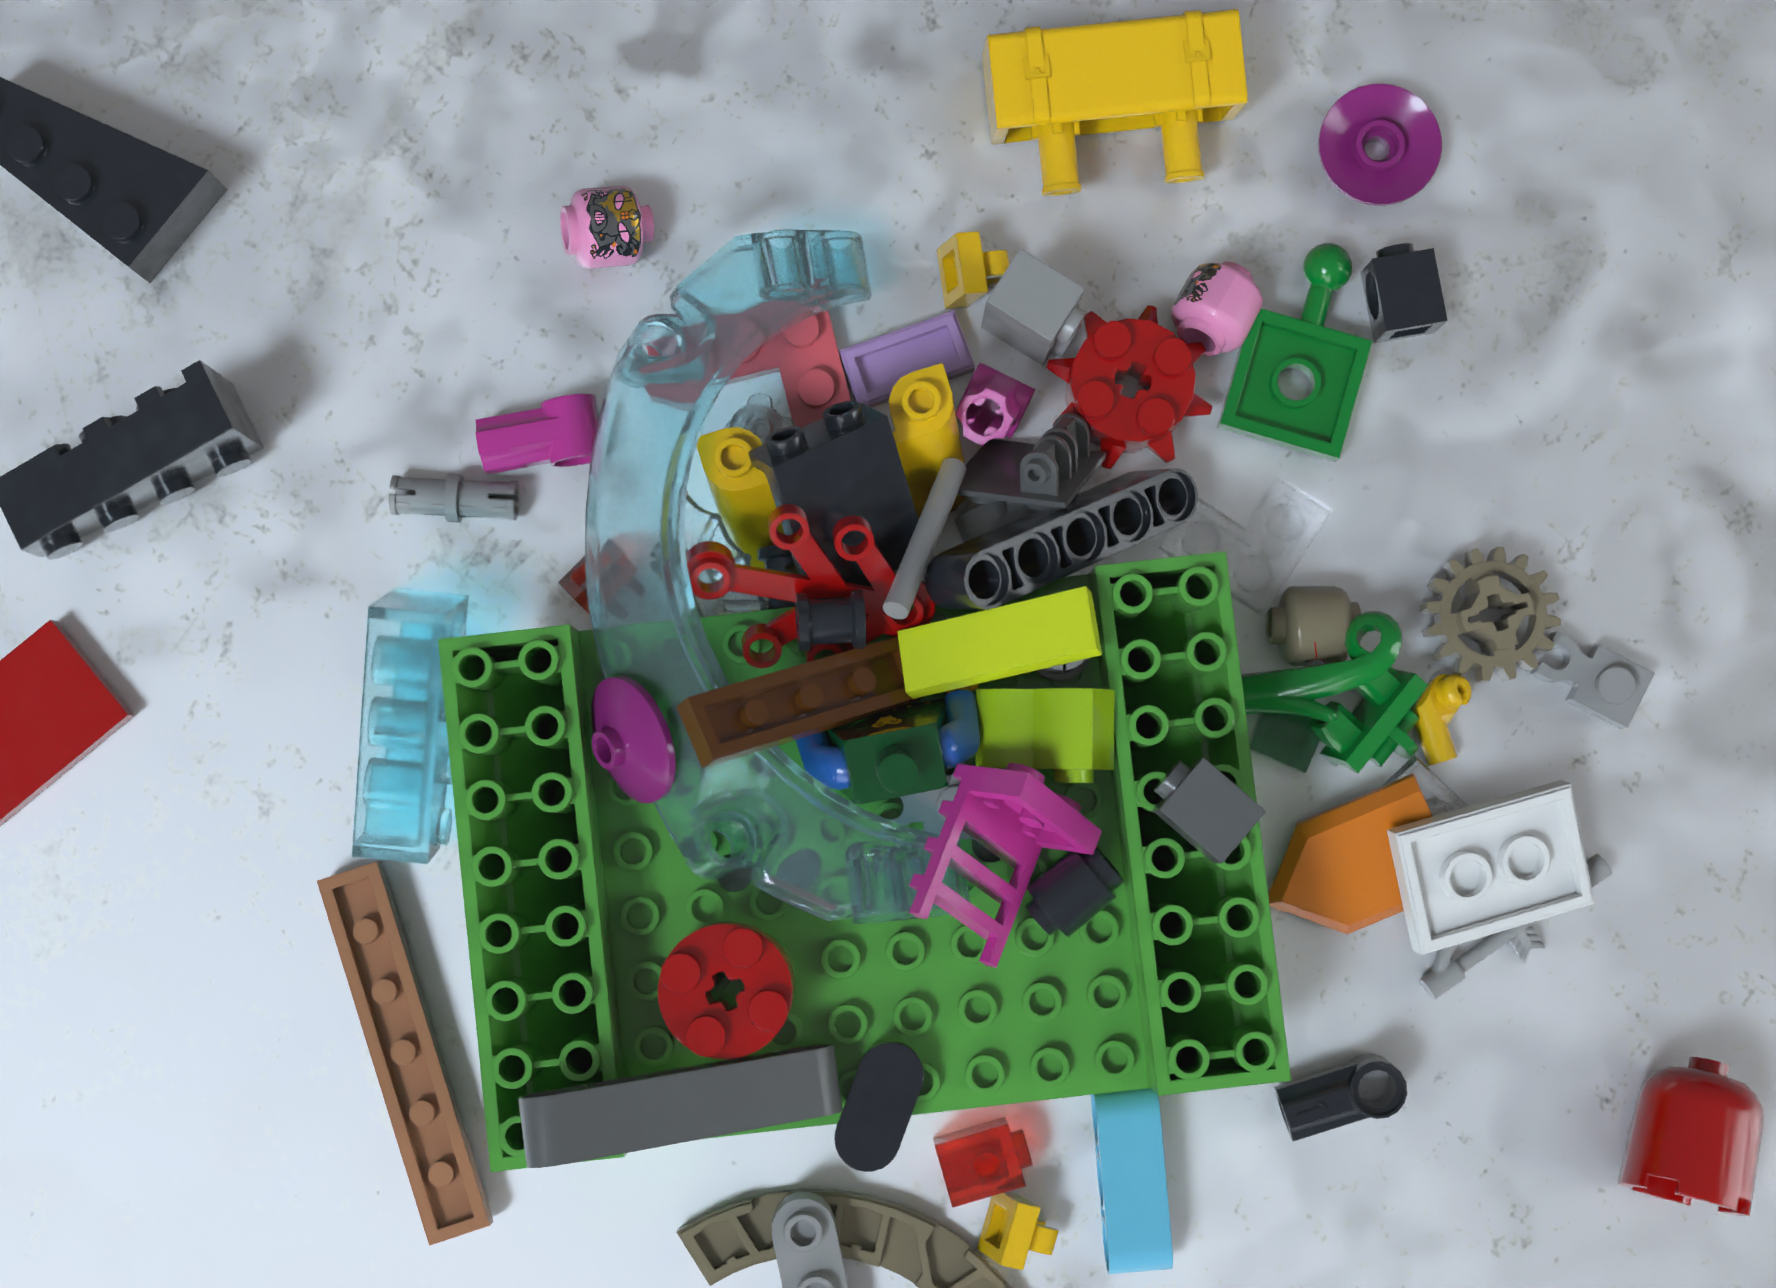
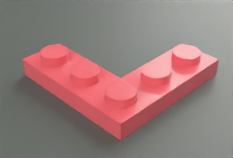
(807, 364)

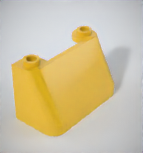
(923, 434)

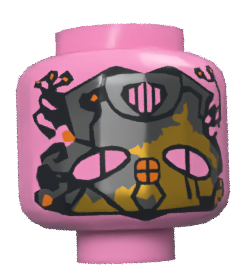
(606, 227)
(1217, 307)

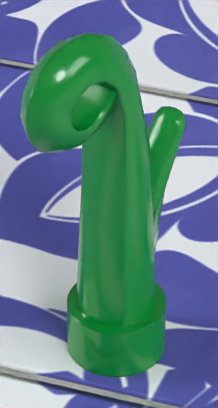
(1296, 689)

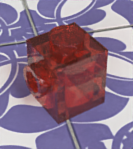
(982, 1161)

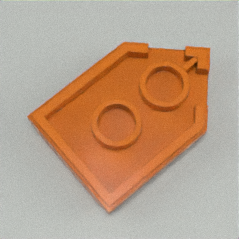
(1342, 860)

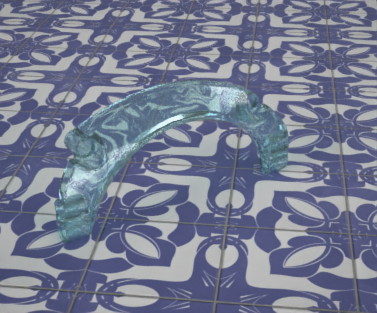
(641, 603)

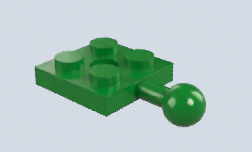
(1327, 356)

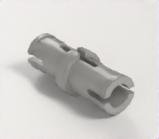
(454, 497)

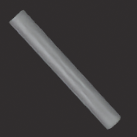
(924, 539)

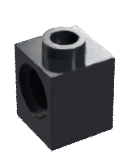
(1403, 293)

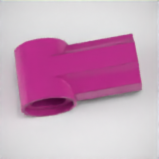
(992, 405)
(554, 434)

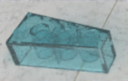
(404, 727)

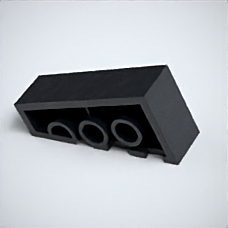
(104, 180)
(129, 463)

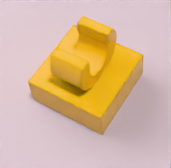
(968, 270)
(1013, 1230)

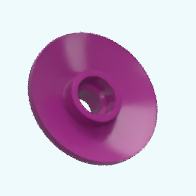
(1396, 122)
(632, 739)

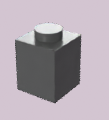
(1206, 808)

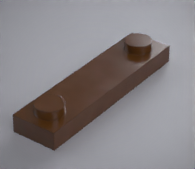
(795, 702)

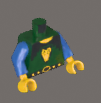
(896, 750)

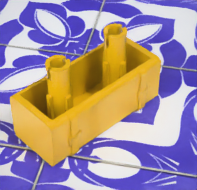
(1115, 80)

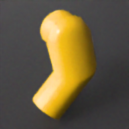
(1435, 711)

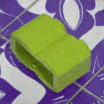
(1047, 730)

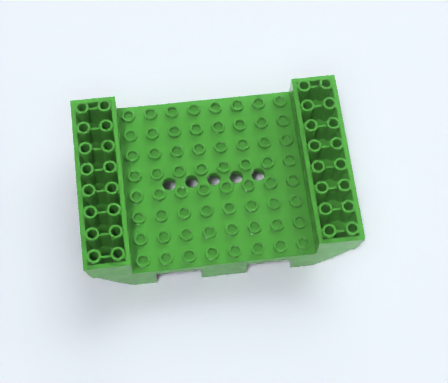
(587, 894)

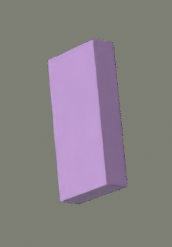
(880, 362)

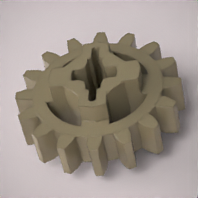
(1498, 637)

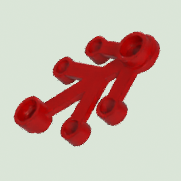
(821, 582)

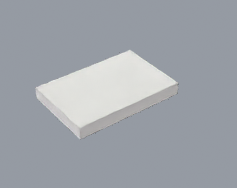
(1491, 867)

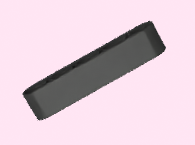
(678, 1105)

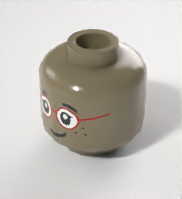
(1311, 624)

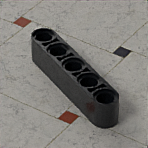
(1061, 541)

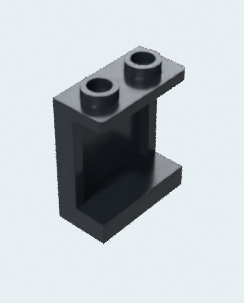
(837, 471)

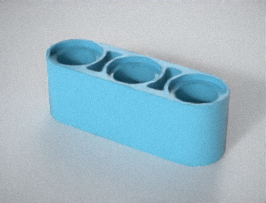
(1132, 1181)

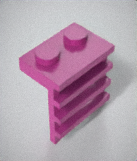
(1013, 819)

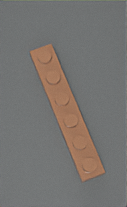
(405, 1053)

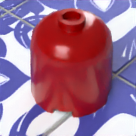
(1695, 1138)

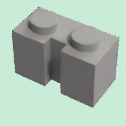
(1034, 308)

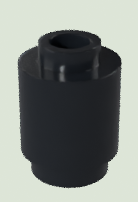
(1073, 891)

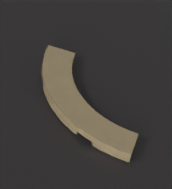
(868, 1232)

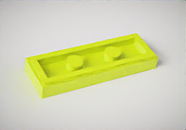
(999, 642)

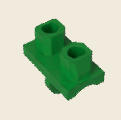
(1376, 724)

